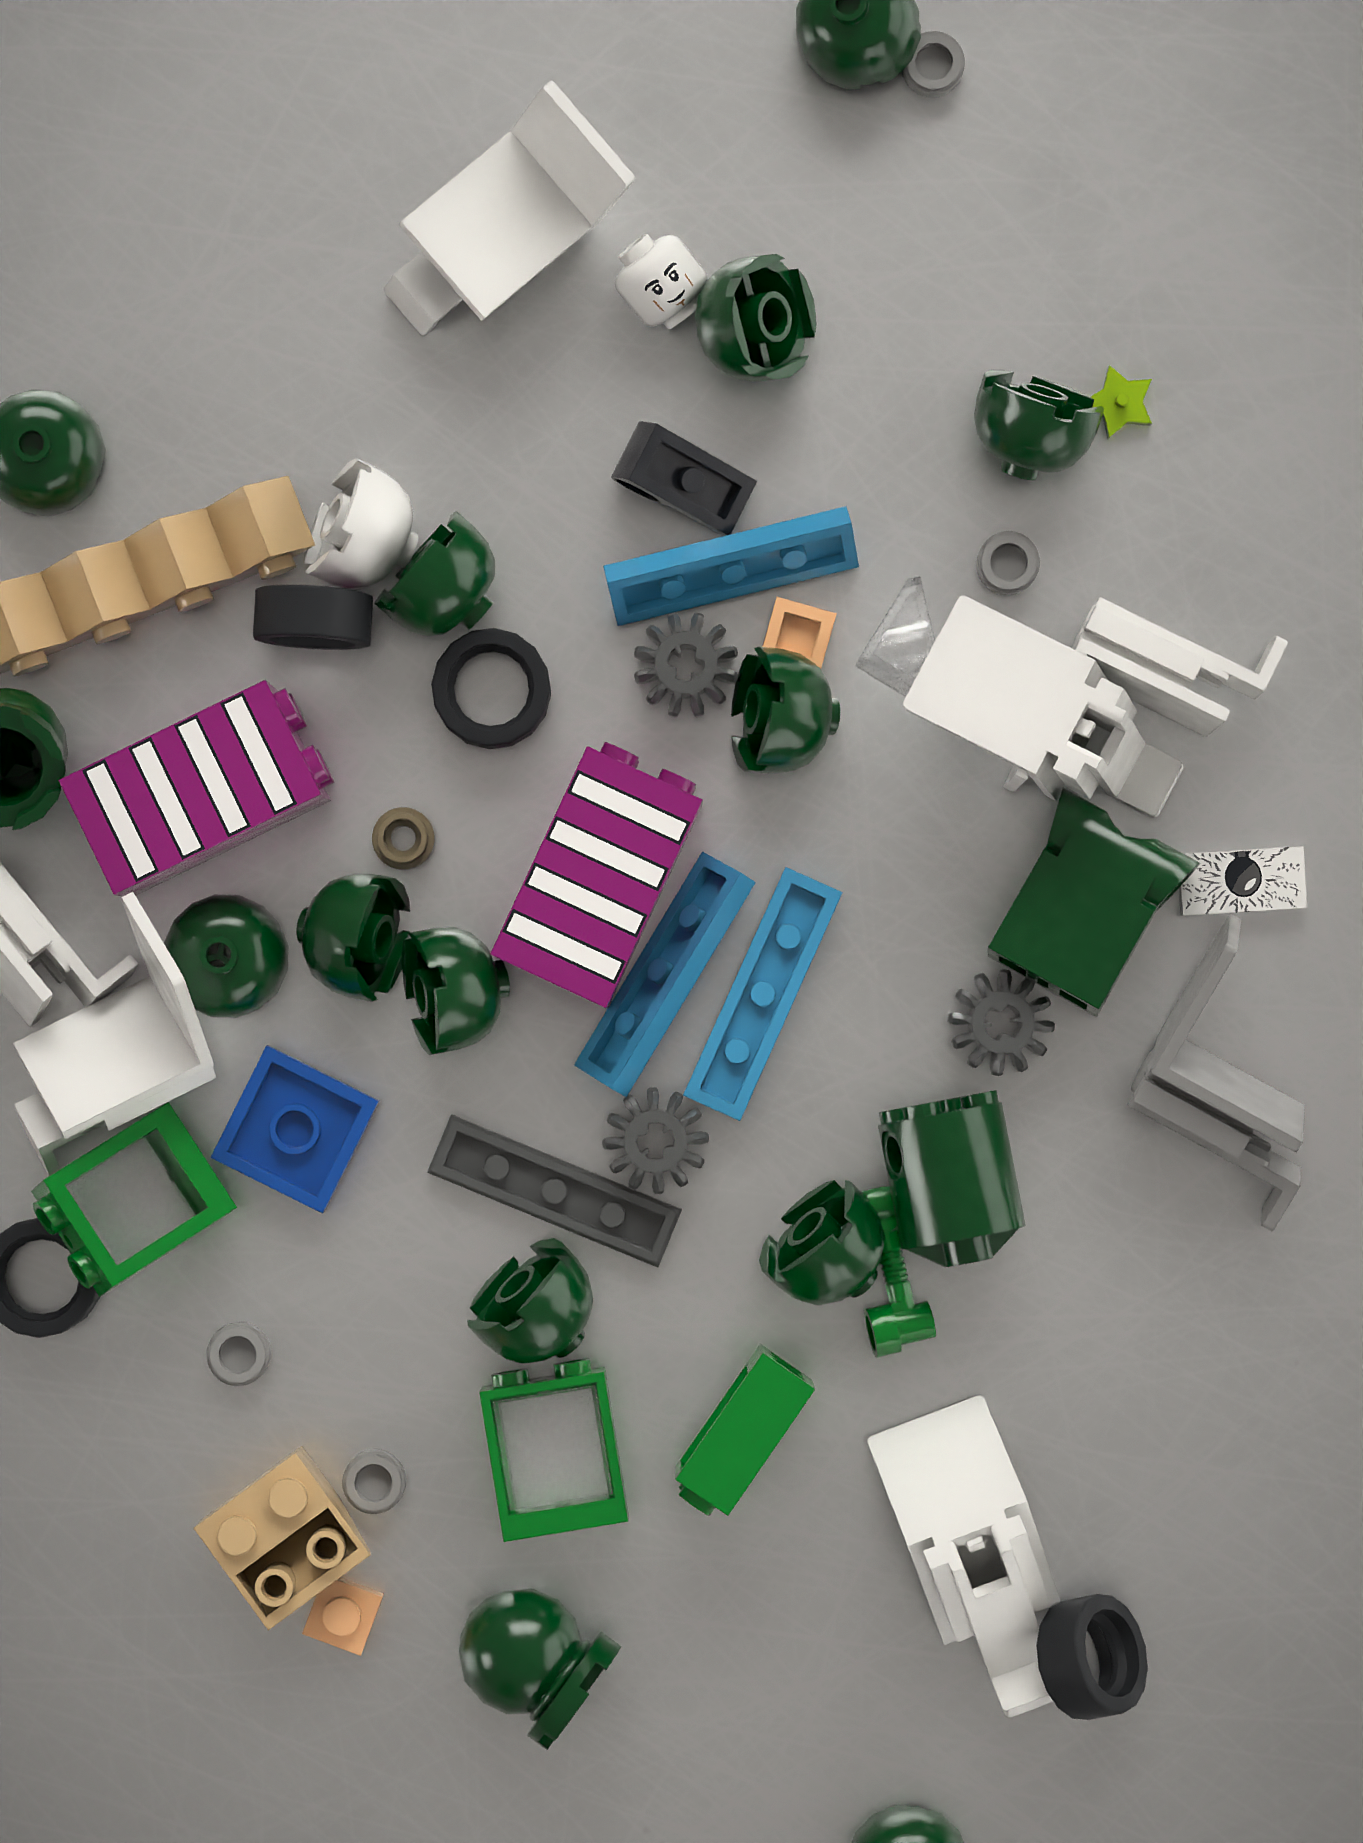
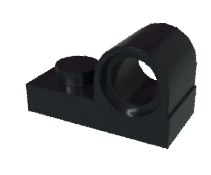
(683, 477)

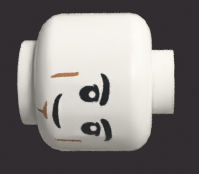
(660, 280)

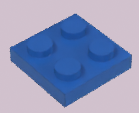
(295, 1129)

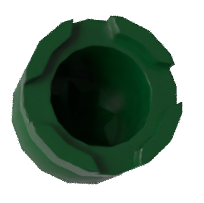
(30, 758)
(529, 1658)

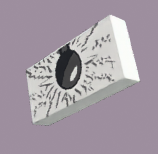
(1245, 881)

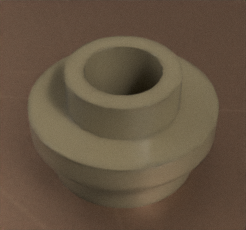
(388, 824)

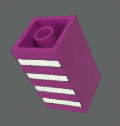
(198, 788)
(598, 874)

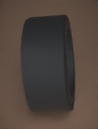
(313, 617)
(481, 642)
(31, 1323)
(1065, 1664)

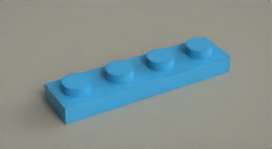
(731, 566)
(664, 974)
(762, 993)

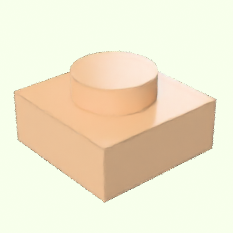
(800, 629)
(343, 1615)

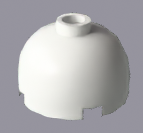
(362, 529)

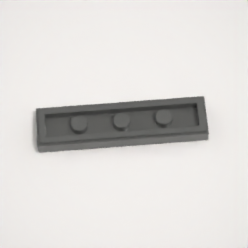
(554, 1190)

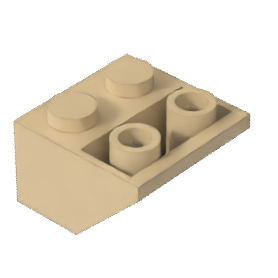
(283, 1538)

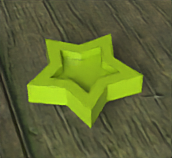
(1122, 401)

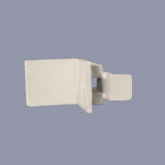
(508, 213)
(1160, 667)
(1038, 709)
(31, 940)
(115, 1054)
(971, 1540)

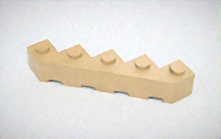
(156, 568)

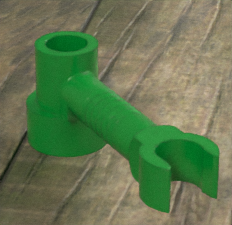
(900, 1319)

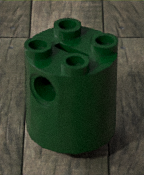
(952, 1178)

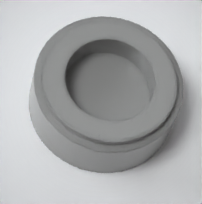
(935, 65)
(1008, 563)
(238, 1354)
(374, 1481)

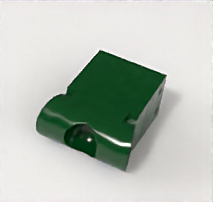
(1086, 904)

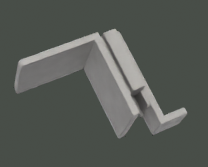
(1214, 1099)

